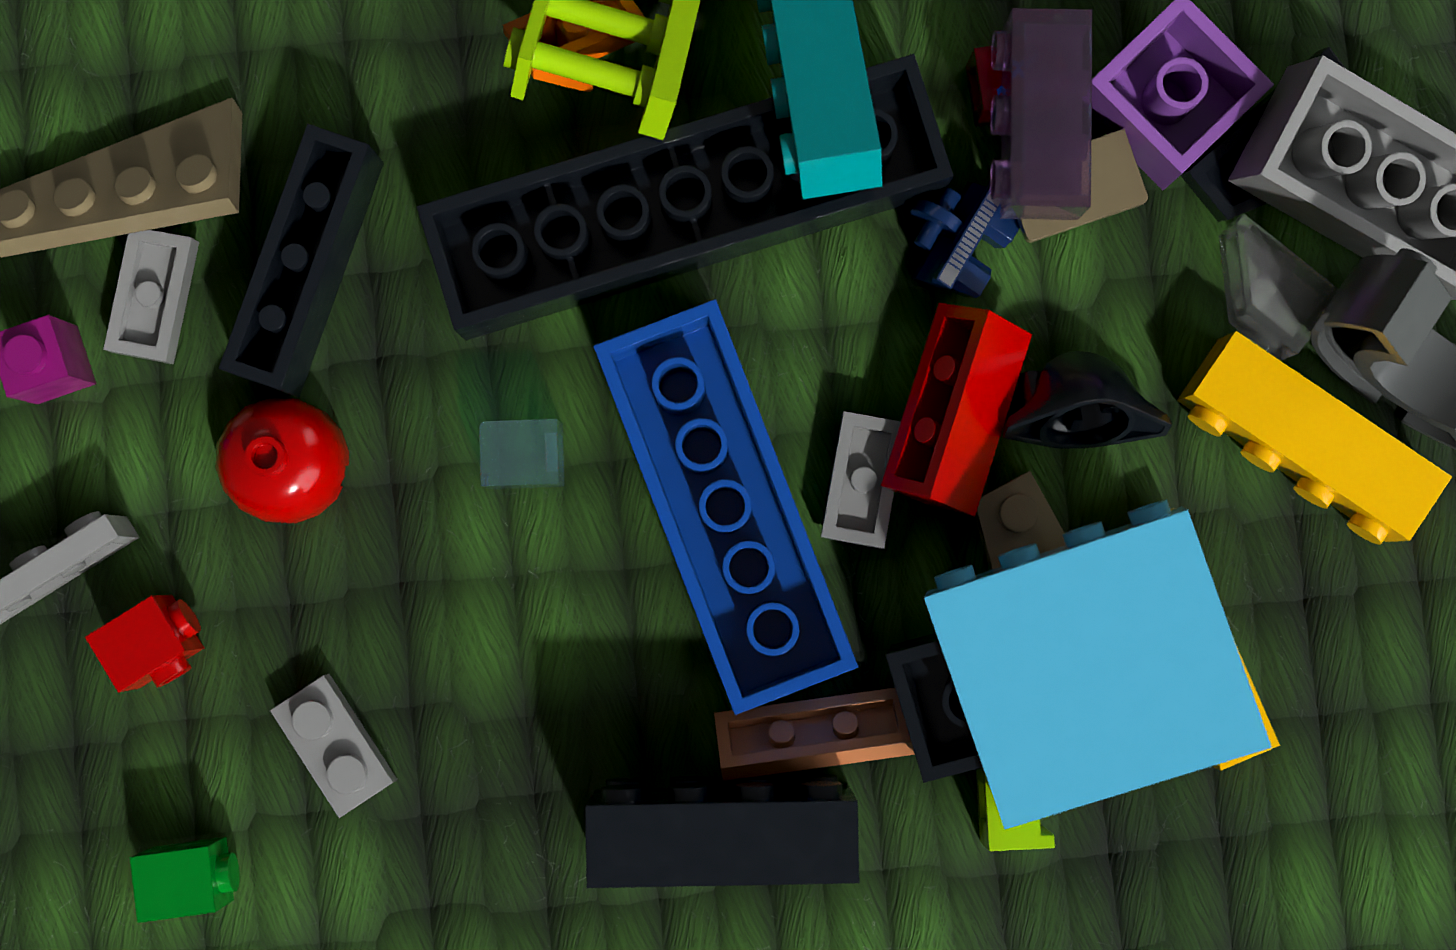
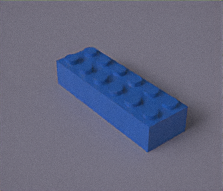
(725, 507)

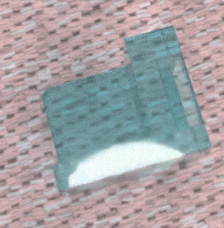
(521, 454)

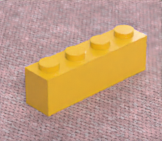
(1313, 440)

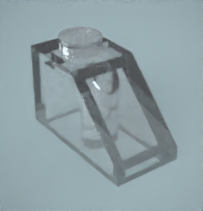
(1270, 289)

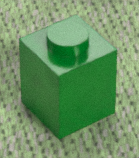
(183, 879)

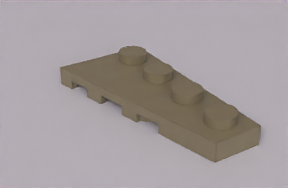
(136, 185)

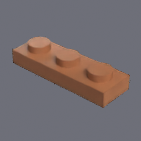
(812, 734)

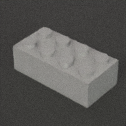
(1355, 166)

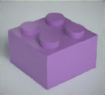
(1175, 90)

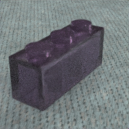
(1043, 114)

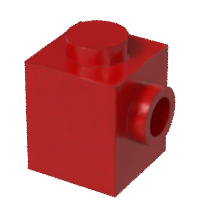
(147, 643)

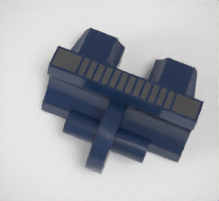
(953, 232)

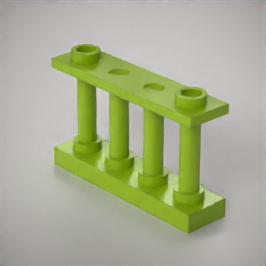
(651, 87)

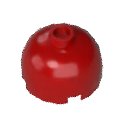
(282, 460)

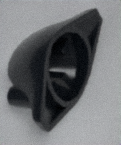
(1082, 404)

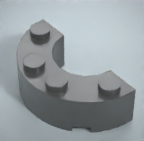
(1384, 342)

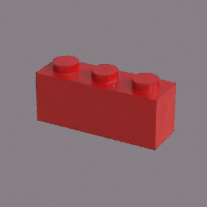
(957, 408)

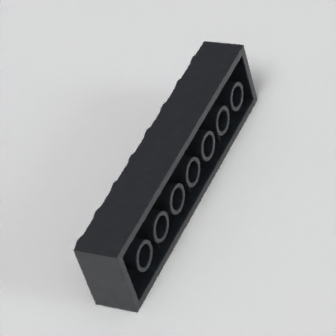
(662, 208)

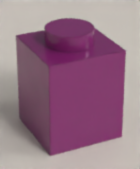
(43, 360)

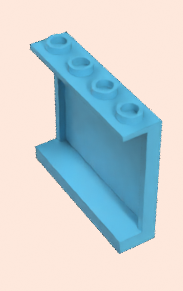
(1095, 665)

